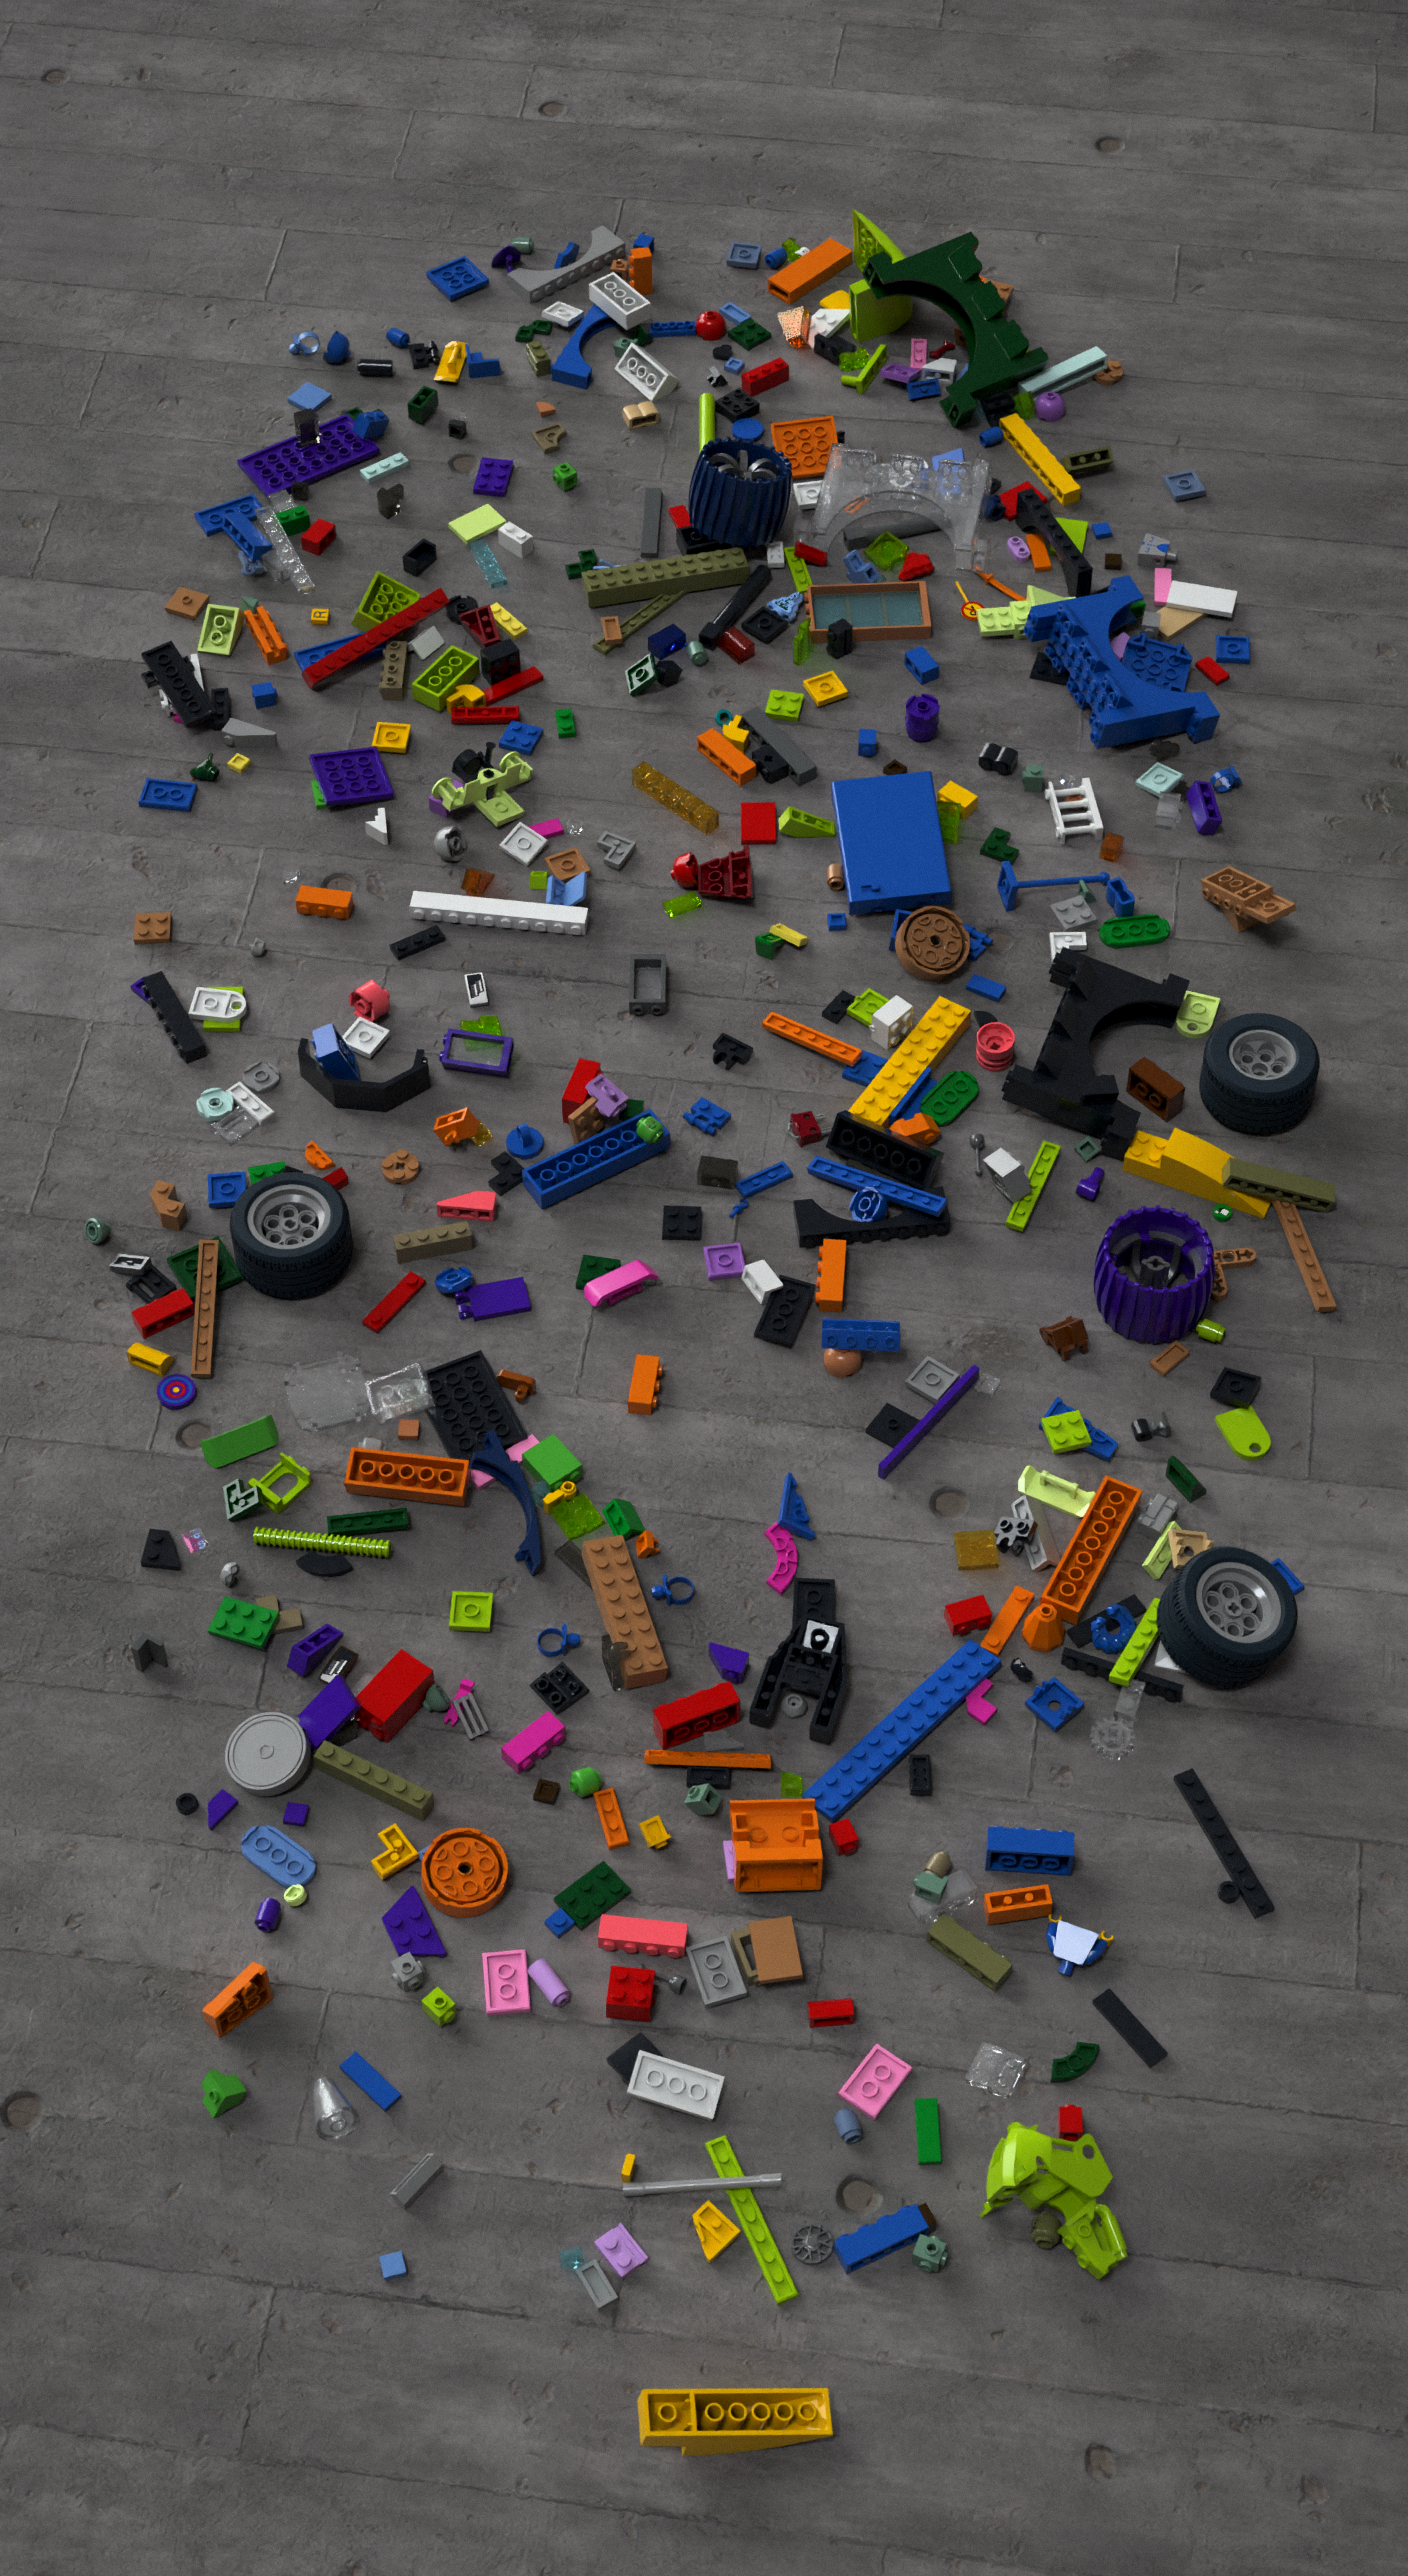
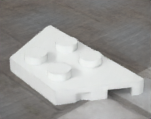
(826, 323)

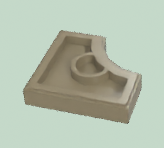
(548, 437)

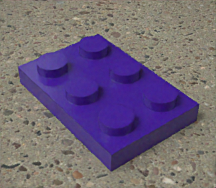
(493, 477)

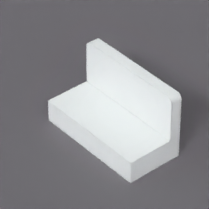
(426, 642)
(761, 1280)

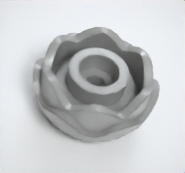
(229, 1572)
(793, 1711)

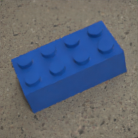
(1029, 1851)

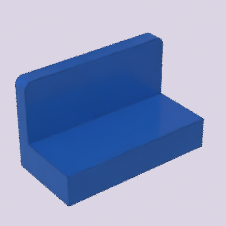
(923, 388)

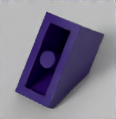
(729, 1662)

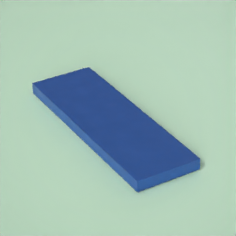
(313, 654)

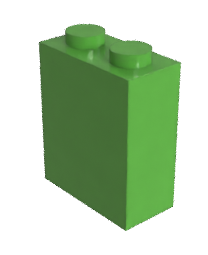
(552, 1463)

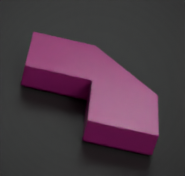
(978, 1707)

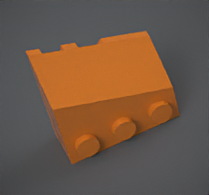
(239, 2000)

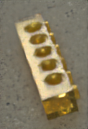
(675, 798)

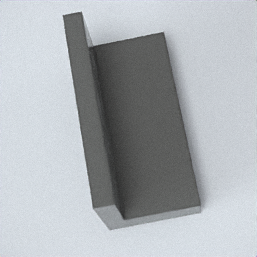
(147, 1650)

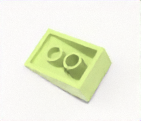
(220, 629)

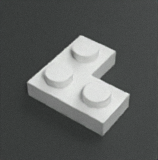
(1069, 940)

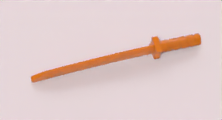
(989, 578)

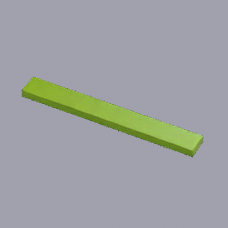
(753, 2223)

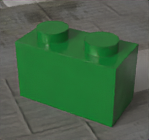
(294, 520)

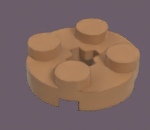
(1114, 373)
(398, 1159)

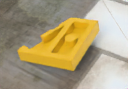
(714, 2230)

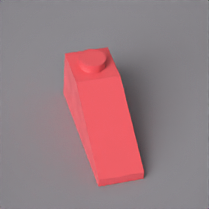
(470, 1206)

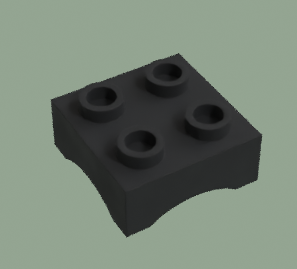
(737, 405)

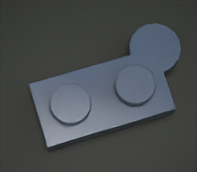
(249, 567)

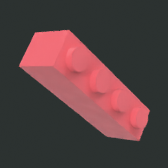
(642, 1936)

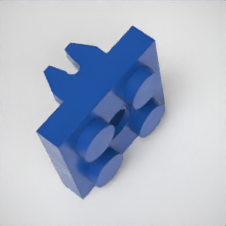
(1054, 1691)

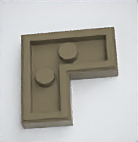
(289, 1620)

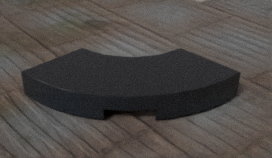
(324, 1565)

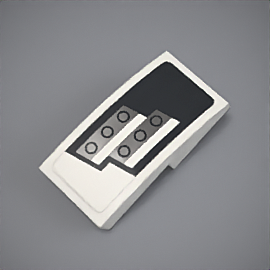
(476, 989)

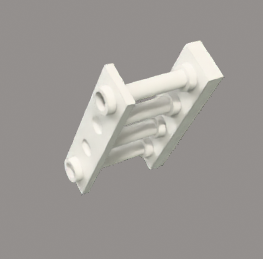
(1088, 803)

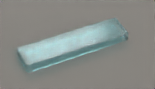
(487, 563)

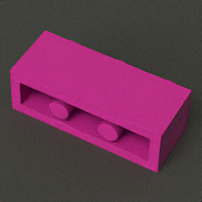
(533, 1742)

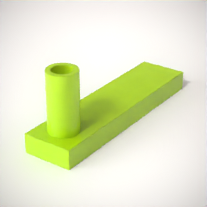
(869, 371)

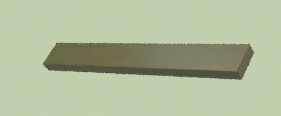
(640, 619)

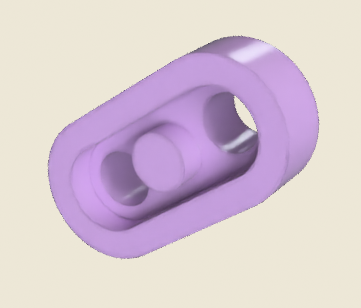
(1018, 549)

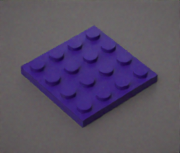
(351, 776)

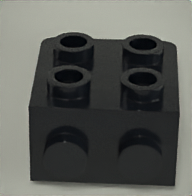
(832, 347)

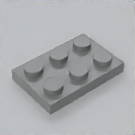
(716, 1972)

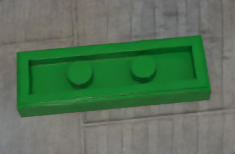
(927, 2131)

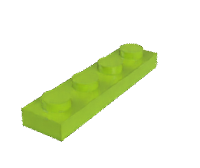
(797, 570)

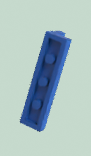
(911, 1101)

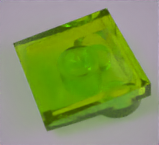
(886, 550)

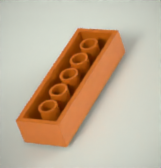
(407, 1476)

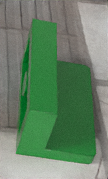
(622, 1518)

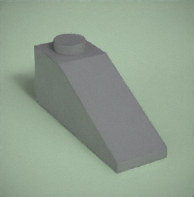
(247, 735)

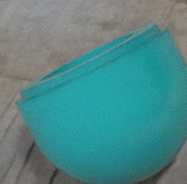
(723, 712)

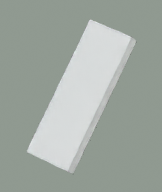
(251, 1103)

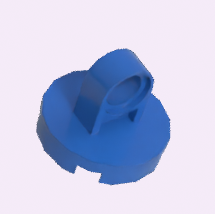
(524, 1142)

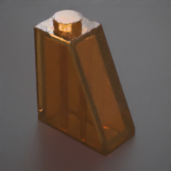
(796, 326)

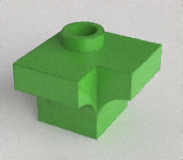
(221, 2092)

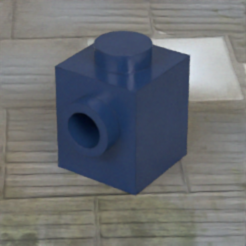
(995, 507)

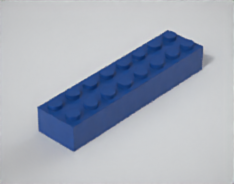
(590, 1161)

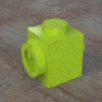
(439, 2007)

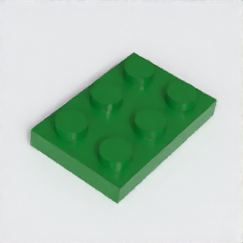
(244, 1623)

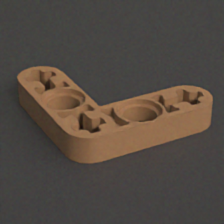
(1239, 1253)

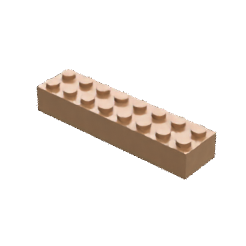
(624, 1610)

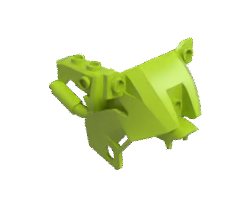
(1068, 2188)

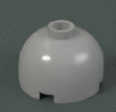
(450, 843)

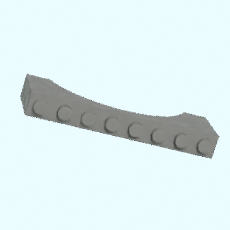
(535, 285)

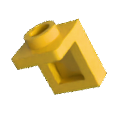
(654, 1832)

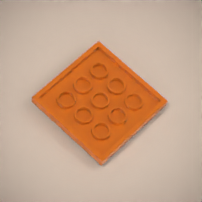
(805, 444)

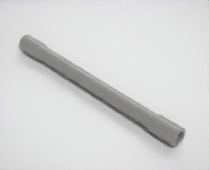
(643, 2188)

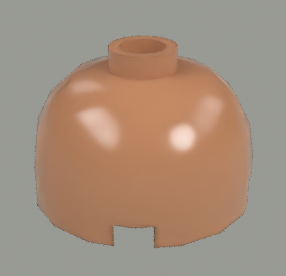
(842, 1362)

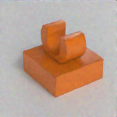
(645, 1545)

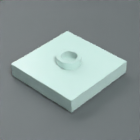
(1159, 779)

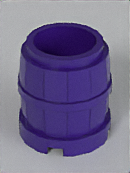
(922, 717)

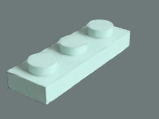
(384, 467)

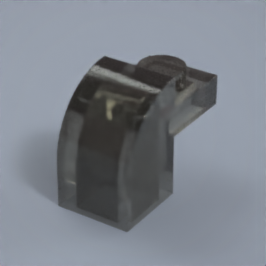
(389, 500)

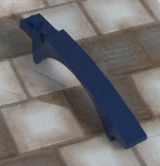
(497, 1464)

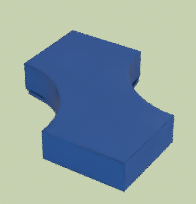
(567, 255)

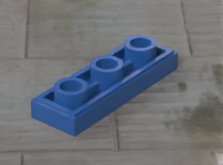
(672, 329)

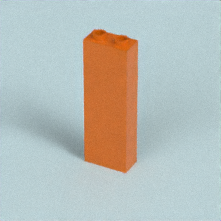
(810, 271)

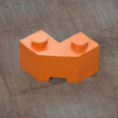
(920, 1128)

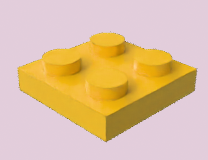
(825, 688)
(391, 737)

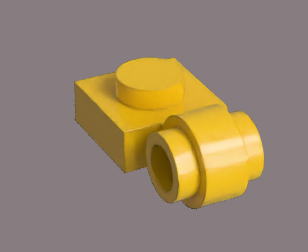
(566, 1492)

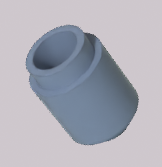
(848, 2126)

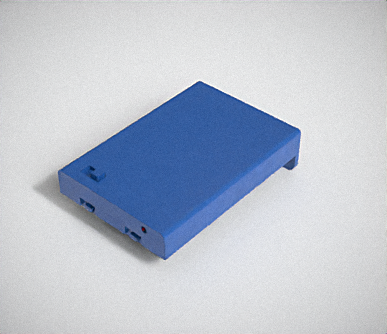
(890, 842)

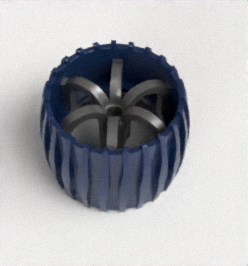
(740, 492)

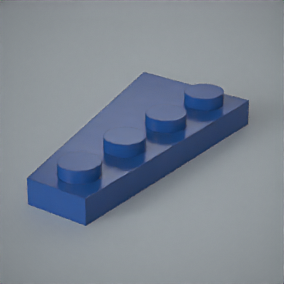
(1101, 1445)

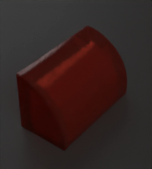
(736, 645)

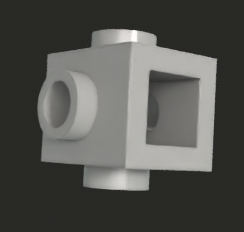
(407, 1972)

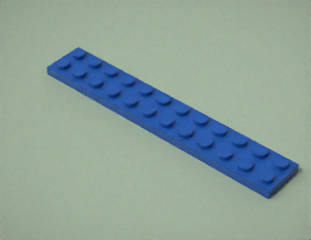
(901, 1730)

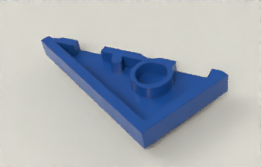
(792, 1510)

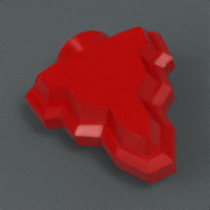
(915, 566)

